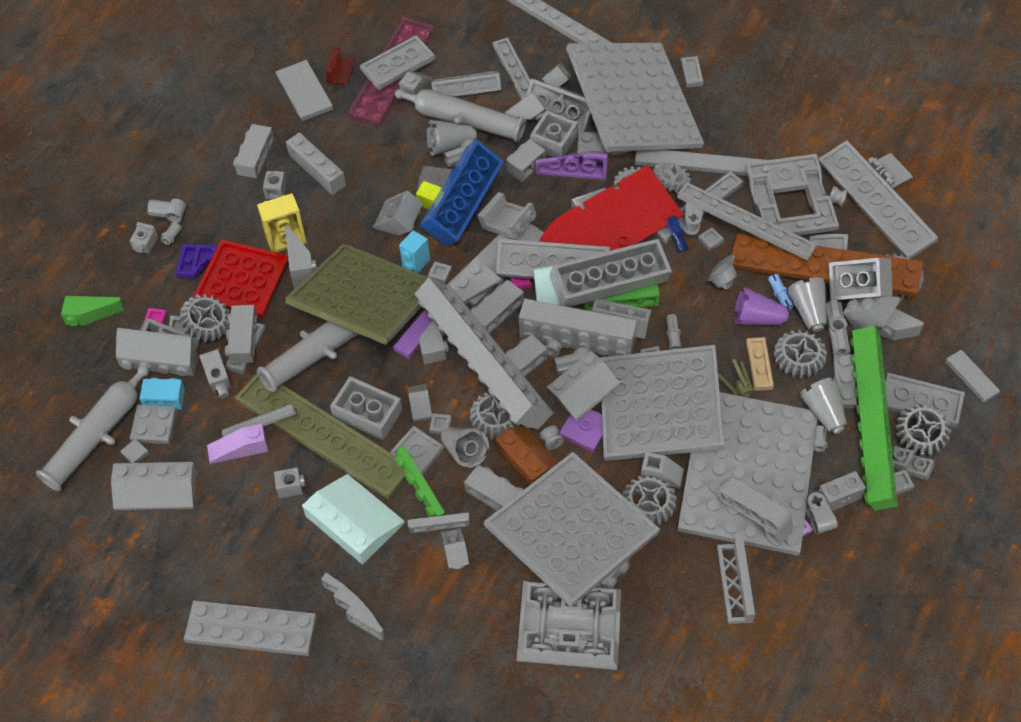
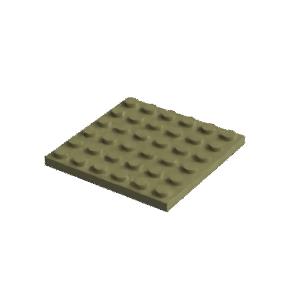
(360, 293)

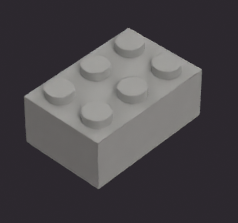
(366, 408)

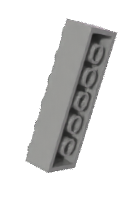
(610, 273)
(577, 328)

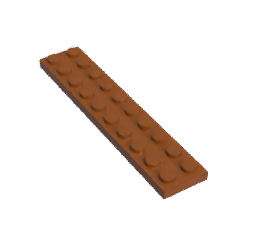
(764, 257)

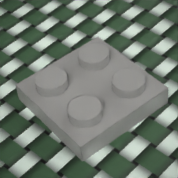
(153, 424)

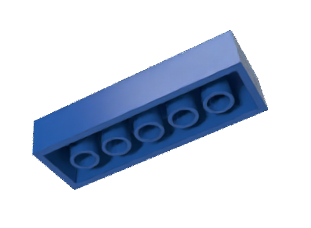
(461, 193)

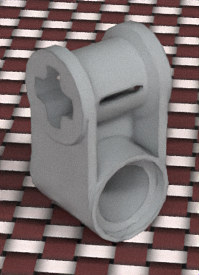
(692, 219)
(820, 514)

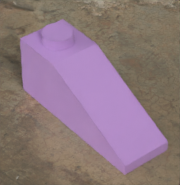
(239, 444)

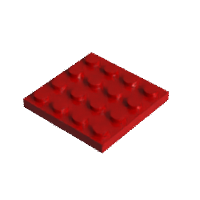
(243, 276)

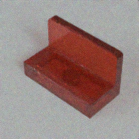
(338, 68)

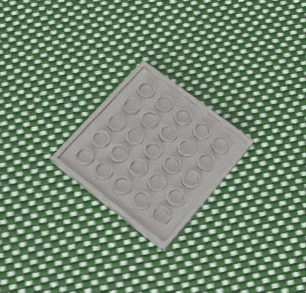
(663, 404)
(571, 528)

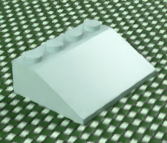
(352, 517)

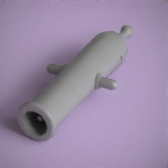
(458, 111)
(305, 353)
(91, 431)

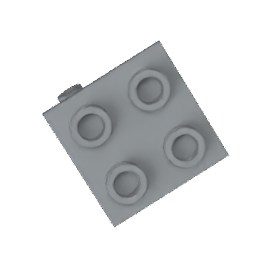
(890, 170)

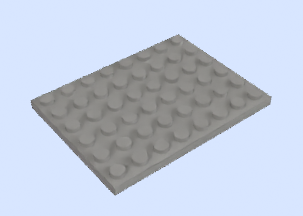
(634, 96)
(764, 449)

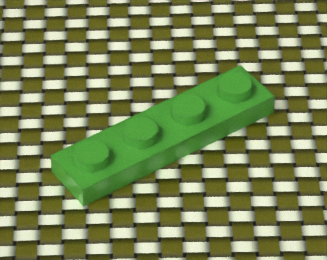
(415, 477)

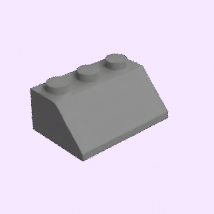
(583, 386)

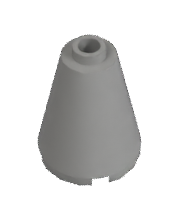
(447, 136)
(810, 302)
(826, 404)
(465, 445)

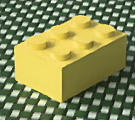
(278, 214)

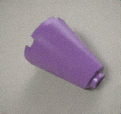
(758, 310)

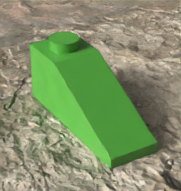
(85, 310)

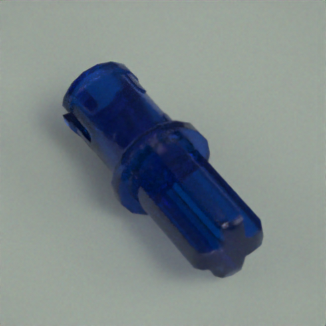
(677, 234)

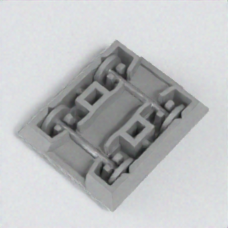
(569, 633)

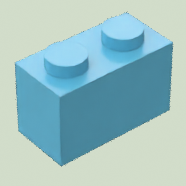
(414, 252)
(162, 392)

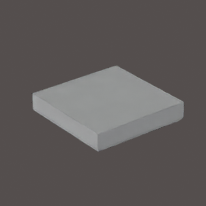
(421, 448)

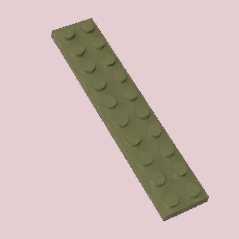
(327, 437)

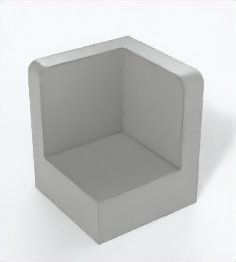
(557, 76)

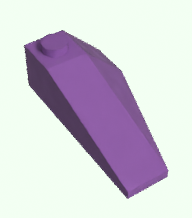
(580, 165)

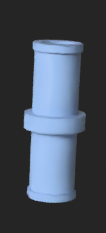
(780, 291)

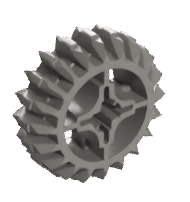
(206, 326)
(809, 362)
(485, 419)
(936, 424)
(651, 490)

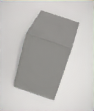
(419, 402)

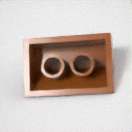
(525, 453)

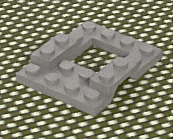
(792, 175)

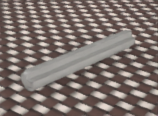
(265, 419)

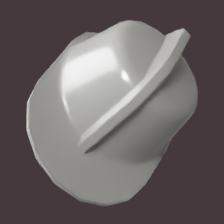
(723, 273)

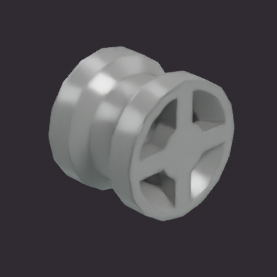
(838, 196)
(551, 437)

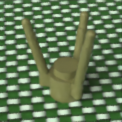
(743, 386)

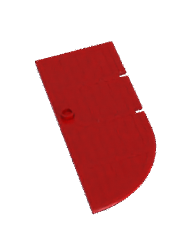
(617, 216)

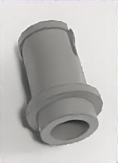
(168, 236)
(819, 442)

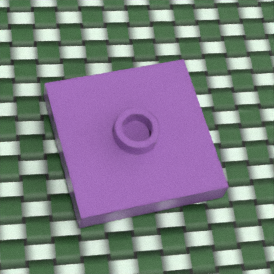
(585, 432)

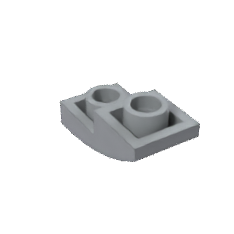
(914, 465)

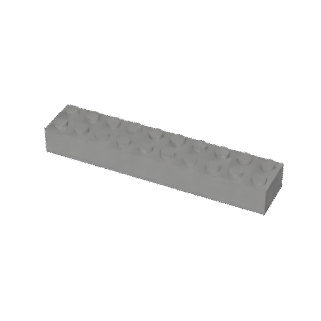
(483, 354)

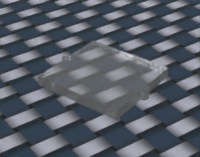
(434, 176)

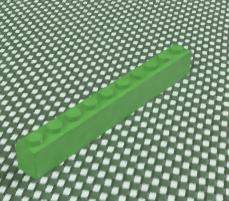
(874, 418)

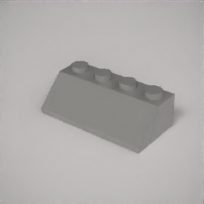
(157, 351)
(153, 485)

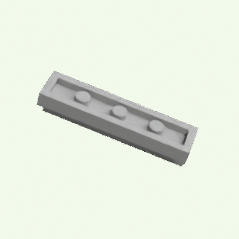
(468, 84)
(743, 579)

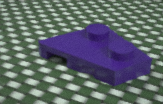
(193, 260)

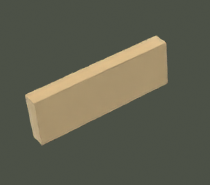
(759, 364)

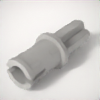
(673, 332)

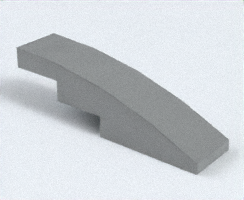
(356, 610)

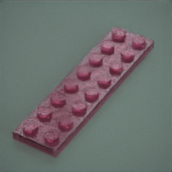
(373, 104)

